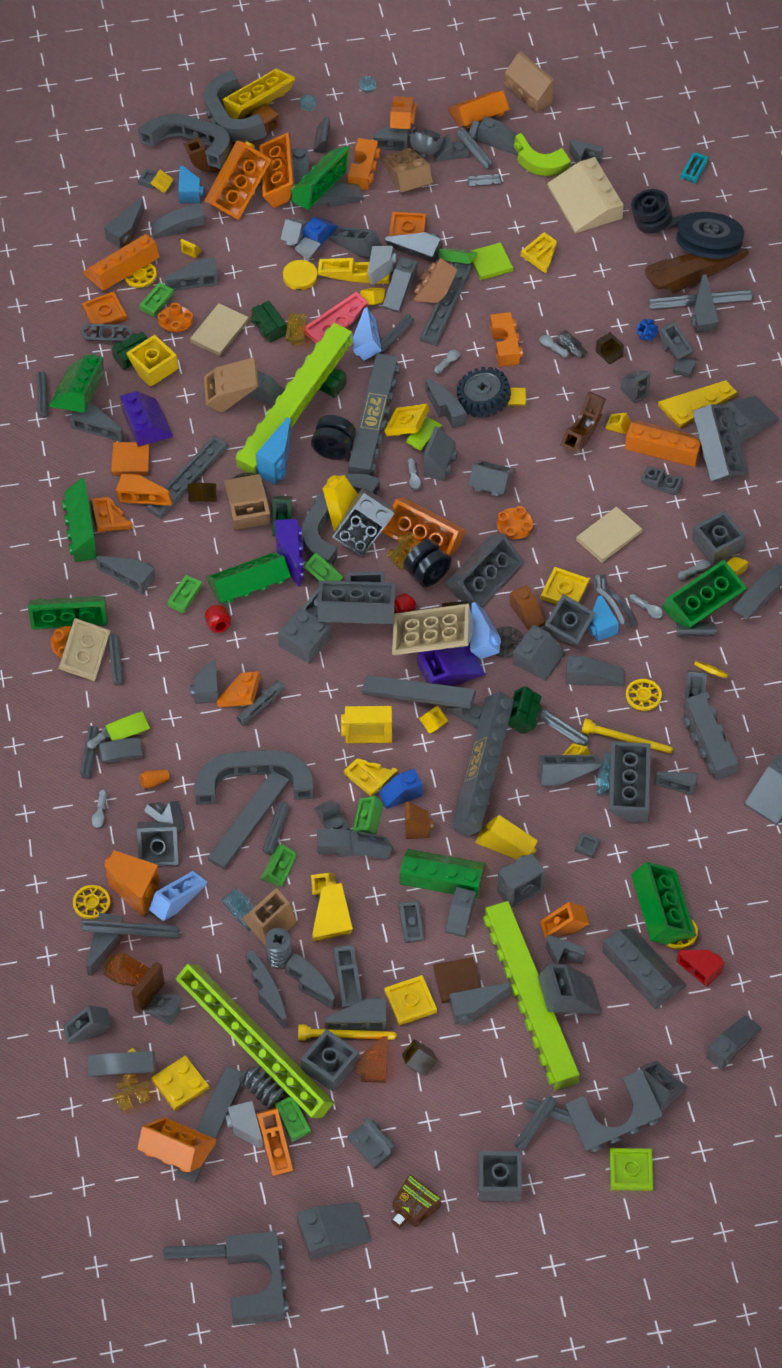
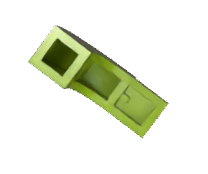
(538, 163)

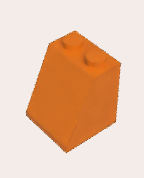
(132, 880)

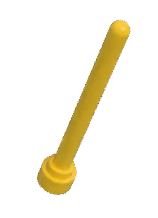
(591, 727)
(306, 1032)

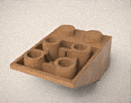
(407, 169)
(230, 383)
(247, 502)

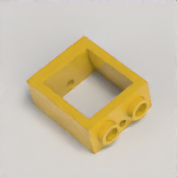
(367, 724)

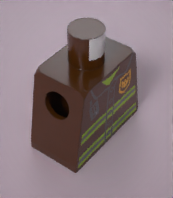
(414, 1203)

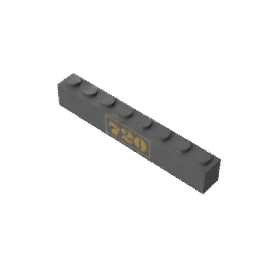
(373, 415)
(482, 764)

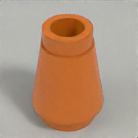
(153, 778)

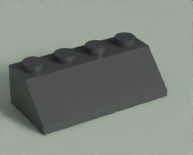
(720, 442)
(485, 570)
(356, 602)
(630, 781)
(642, 966)

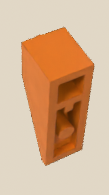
(140, 490)
(274, 1141)

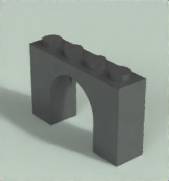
(644, 1110)
(268, 1304)

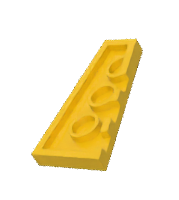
(681, 407)

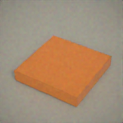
(407, 223)
(105, 310)
(130, 459)

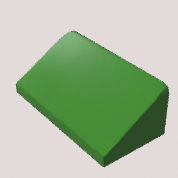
(456, 255)
(368, 815)
(279, 865)

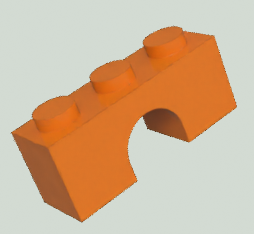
(402, 112)
(365, 153)
(504, 327)

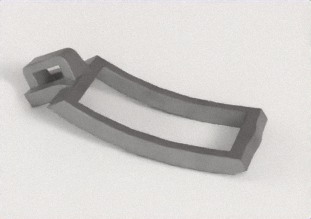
(600, 585)

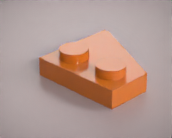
(108, 516)
(241, 691)

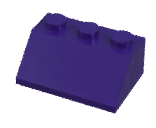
(144, 418)

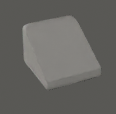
(307, 247)

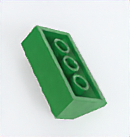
(321, 178)
(79, 384)
(80, 522)
(248, 577)
(704, 595)
(63, 611)
(440, 872)
(662, 903)

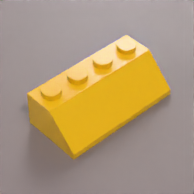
(258, 93)

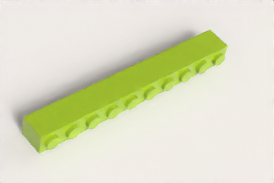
(297, 392)
(525, 985)
(255, 1041)

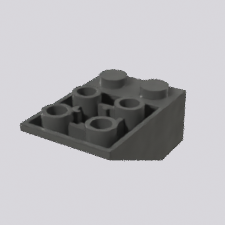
(363, 522)
(568, 990)

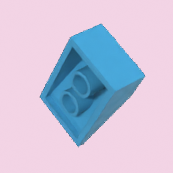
(274, 454)

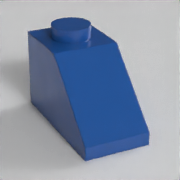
(319, 229)
(401, 789)

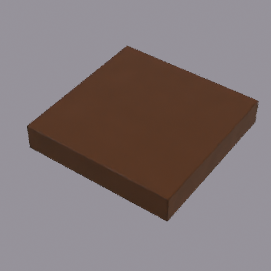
(455, 977)
(148, 987)

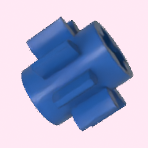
(647, 329)

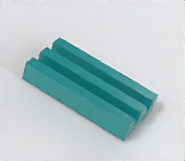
(689, 177)

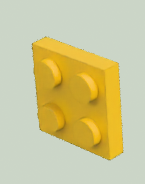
(407, 420)
(564, 583)
(410, 1000)
(180, 1083)

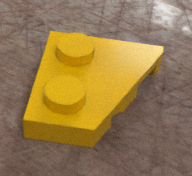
(540, 252)
(369, 776)

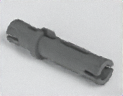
(267, 697)

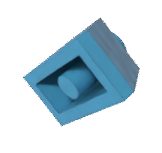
(189, 187)
(604, 622)

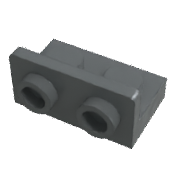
(372, 1143)

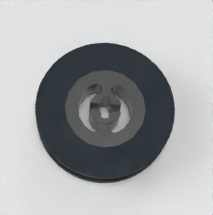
(710, 235)

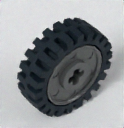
(483, 392)

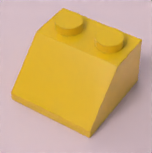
(153, 360)

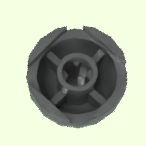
(425, 141)

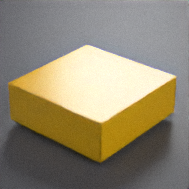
(162, 181)

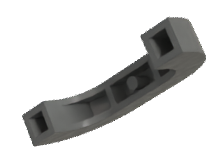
(189, 127)
(238, 129)
(319, 515)
(253, 763)

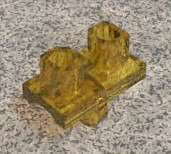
(296, 328)
(406, 544)
(122, 1098)

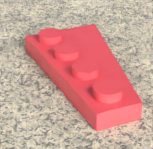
(342, 314)

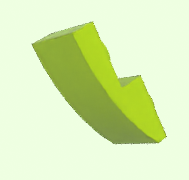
(421, 438)
(128, 726)

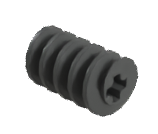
(278, 947)
(262, 1087)

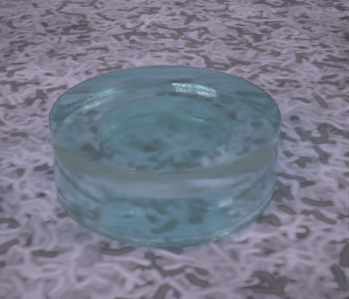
(367, 84)
(308, 102)

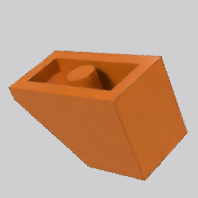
(565, 920)

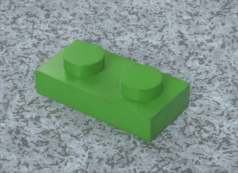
(156, 299)
(323, 569)
(184, 594)
(292, 1118)

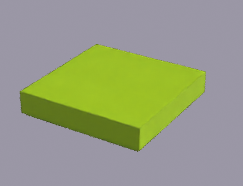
(491, 261)
(631, 1169)

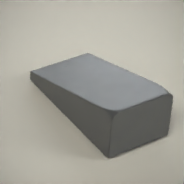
(677, 781)
(411, 921)

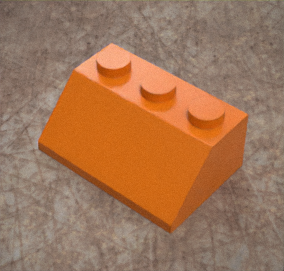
(477, 108)
(175, 1144)

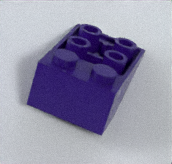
(290, 546)
(449, 665)

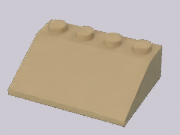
(586, 196)
(432, 629)

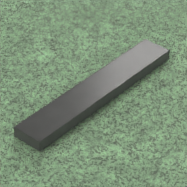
(445, 307)
(190, 474)
(419, 691)
(248, 820)
(215, 1113)

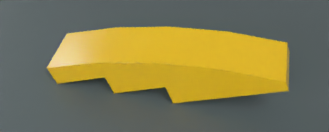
(347, 270)

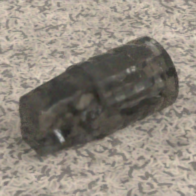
(571, 344)

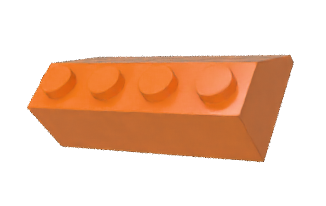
(279, 176)
(237, 180)
(123, 262)
(663, 443)
(424, 526)

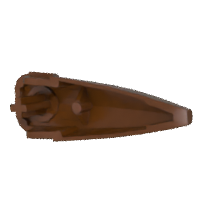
(687, 270)

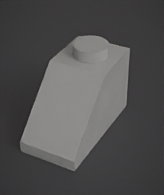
(293, 231)
(381, 262)
(244, 1123)

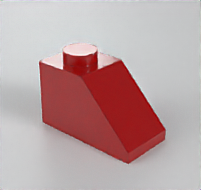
(701, 964)

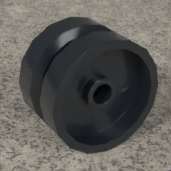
(651, 211)
(333, 437)
(427, 563)

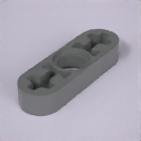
(94, 337)

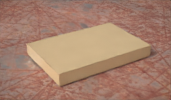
(219, 329)
(609, 534)
(84, 649)

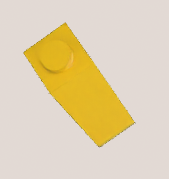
(338, 497)
(506, 838)
(332, 913)

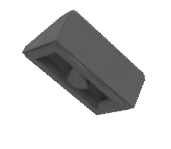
(322, 135)
(701, 629)
(370, 845)

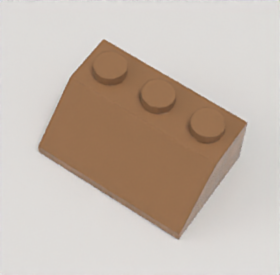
(529, 83)

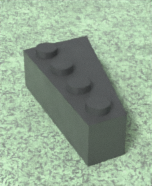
(709, 736)

